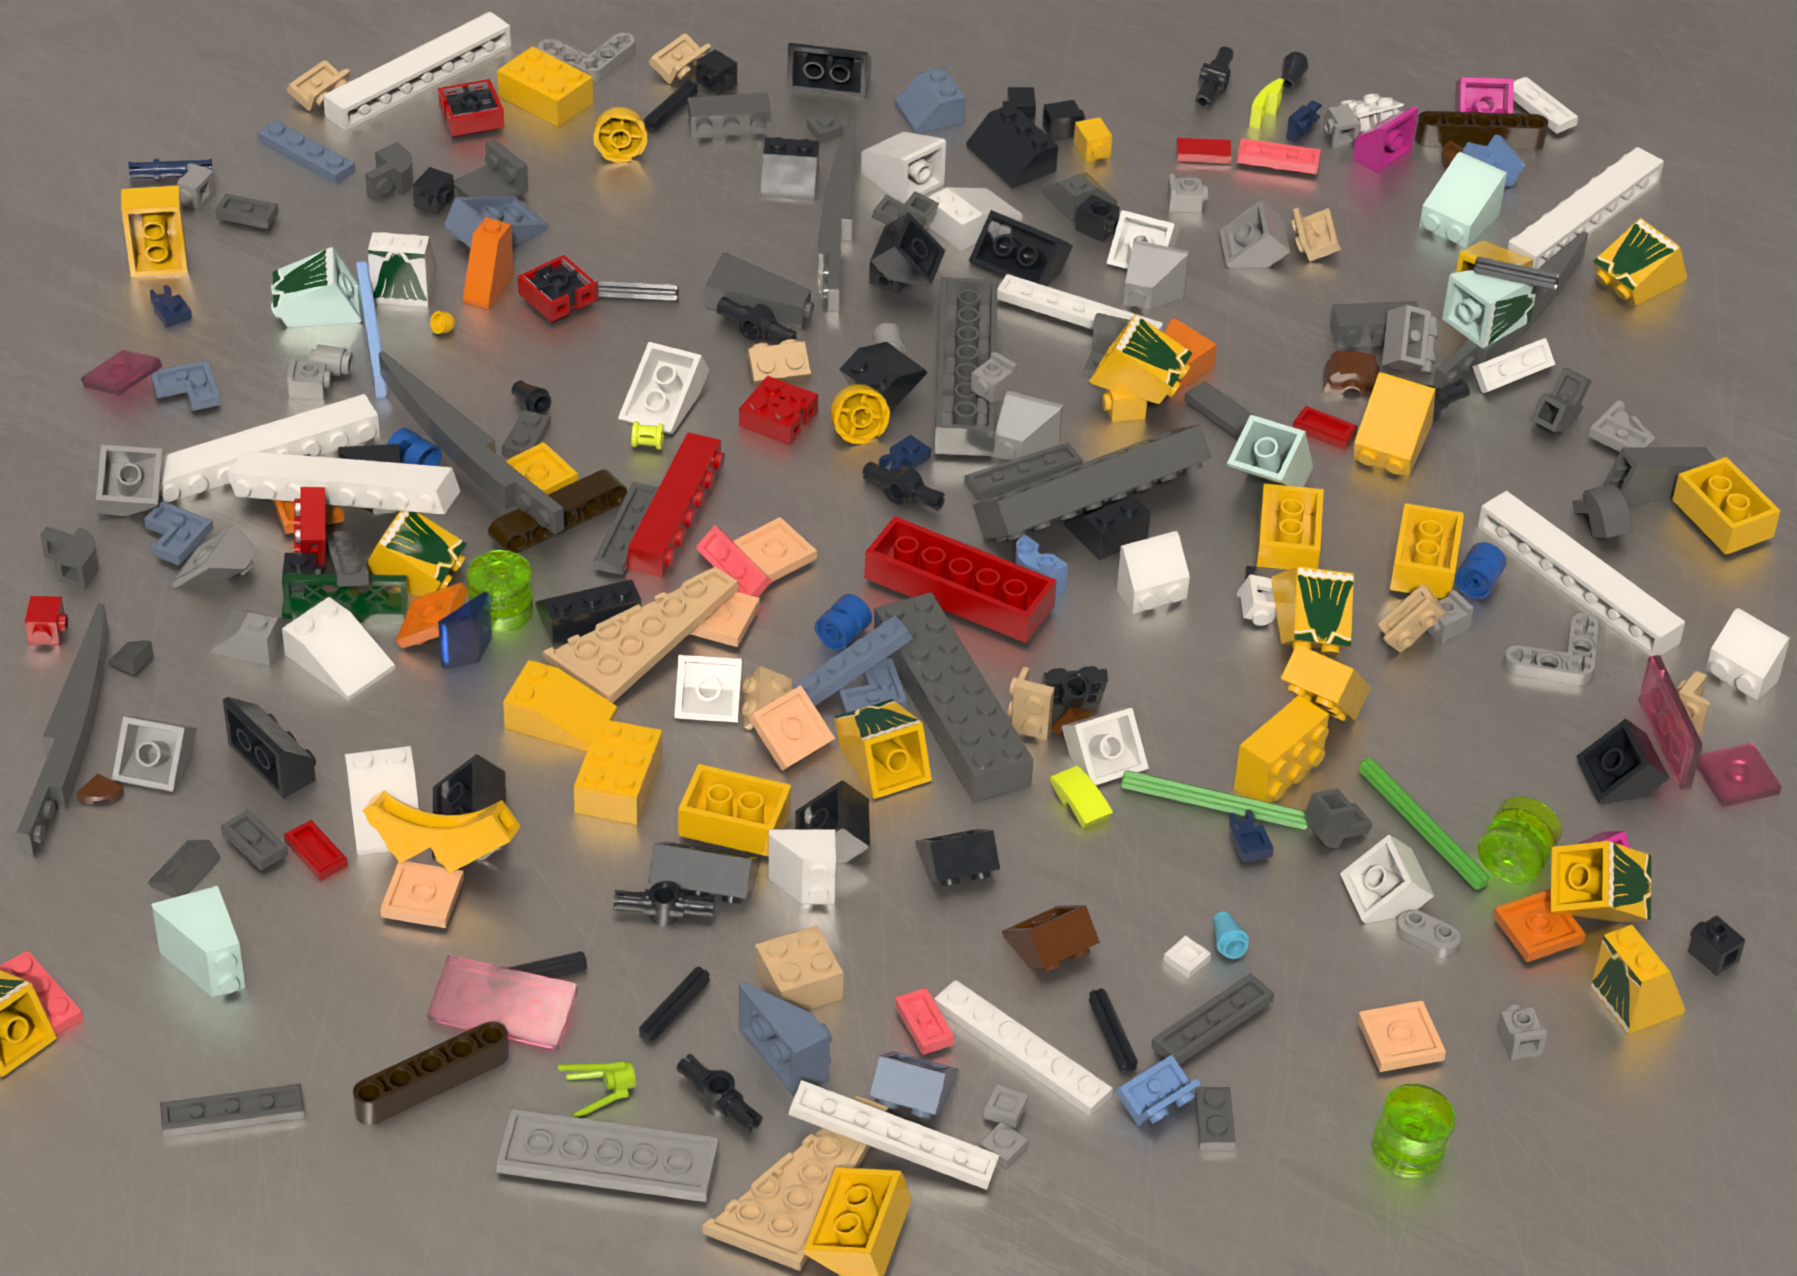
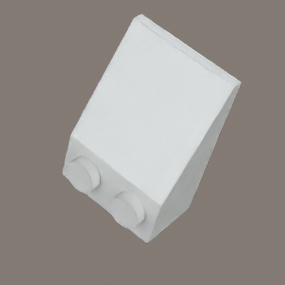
(964, 213)
(664, 387)
(335, 649)

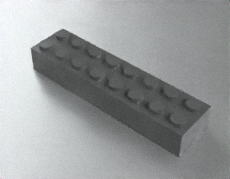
(964, 343)
(1092, 483)
(957, 701)

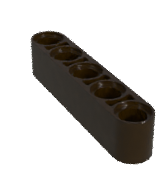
(1517, 129)
(580, 503)
(430, 1072)

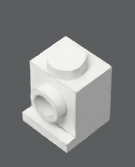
(1257, 605)

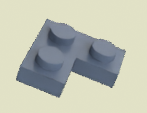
(193, 379)
(180, 531)
(881, 685)

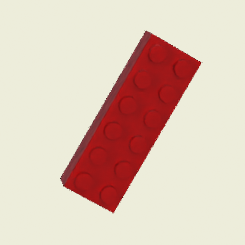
(961, 579)

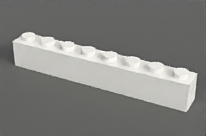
(416, 71)
(1589, 206)
(309, 432)
(345, 481)
(1581, 574)

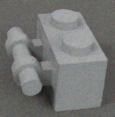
(1410, 339)

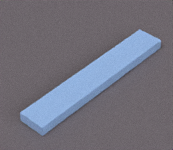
(371, 327)

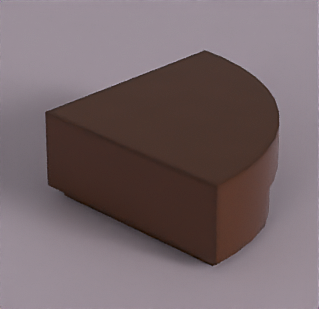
(1449, 152)
(1071, 715)
(99, 789)

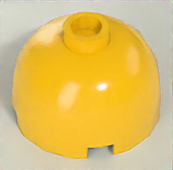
(620, 134)
(859, 413)

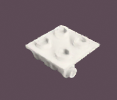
(1372, 109)

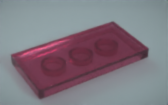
(1670, 722)
(526, 1003)

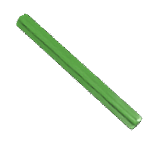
(1213, 799)
(1424, 823)

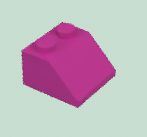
(1484, 95)
(1386, 140)

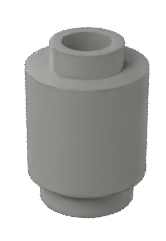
(889, 333)
(336, 359)

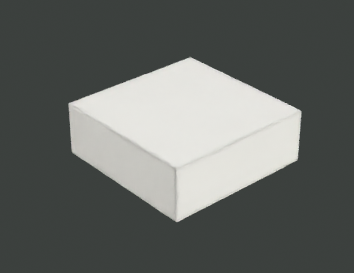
(1187, 957)

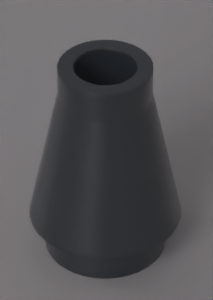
(1293, 69)
(532, 397)

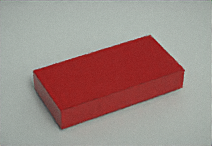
(1203, 150)
(1325, 427)
(315, 850)

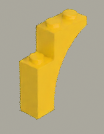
(452, 838)

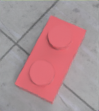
(924, 1021)

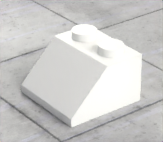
(1139, 228)
(1152, 572)
(1748, 654)
(709, 688)
(1106, 745)
(804, 864)
(1386, 881)

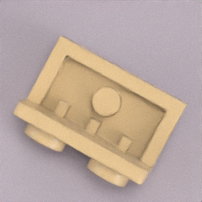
(678, 58)
(315, 83)
(1316, 234)
(780, 361)
(1411, 618)
(762, 689)
(1691, 696)
(1031, 706)

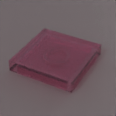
(121, 372)
(1738, 774)

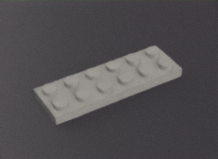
(608, 1155)

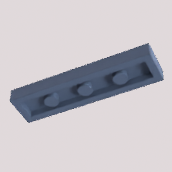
(306, 152)
(855, 660)

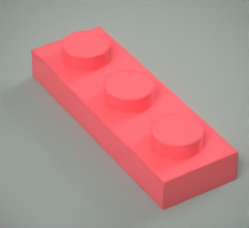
(1278, 156)
(731, 559)
(56, 1003)

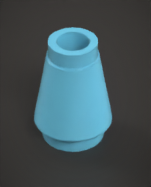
(1229, 936)

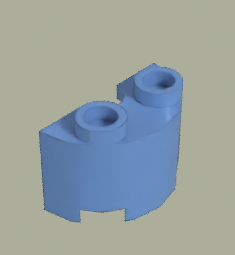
(1046, 564)

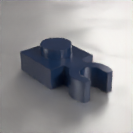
(1301, 121)
(170, 308)
(906, 453)
(1250, 840)

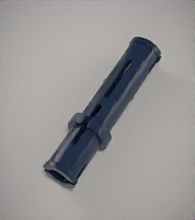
(163, 169)

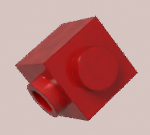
(45, 620)

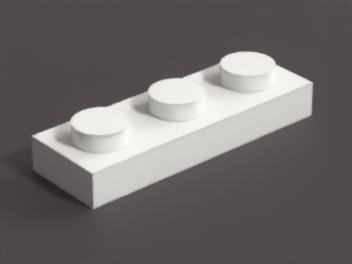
(1539, 102)
(1513, 365)

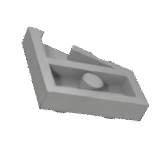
(1620, 430)

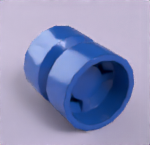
(415, 449)
(1480, 570)
(843, 622)

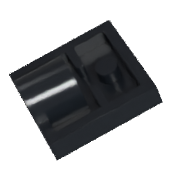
(1076, 687)

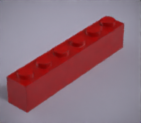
(675, 505)

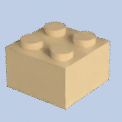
(800, 969)

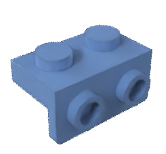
(1499, 155)
(1155, 1090)

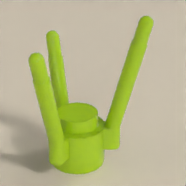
(616, 1076)

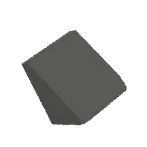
(133, 656)

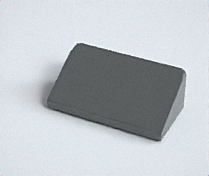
(185, 868)

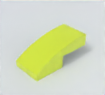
(1266, 103)
(1082, 795)

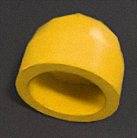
(442, 322)

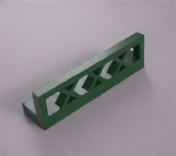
(368, 607)

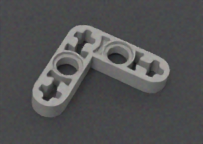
(618, 47)
(1565, 663)

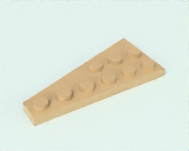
(638, 638)
(784, 1201)

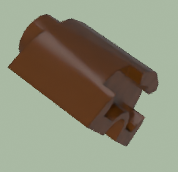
(1349, 371)

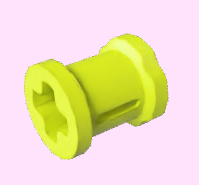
(641, 432)

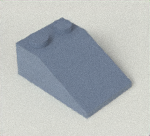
(469, 212)
(785, 1037)

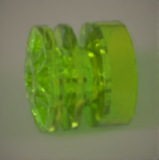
(509, 585)
(1519, 840)
(1413, 1130)

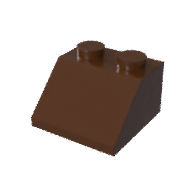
(1053, 936)

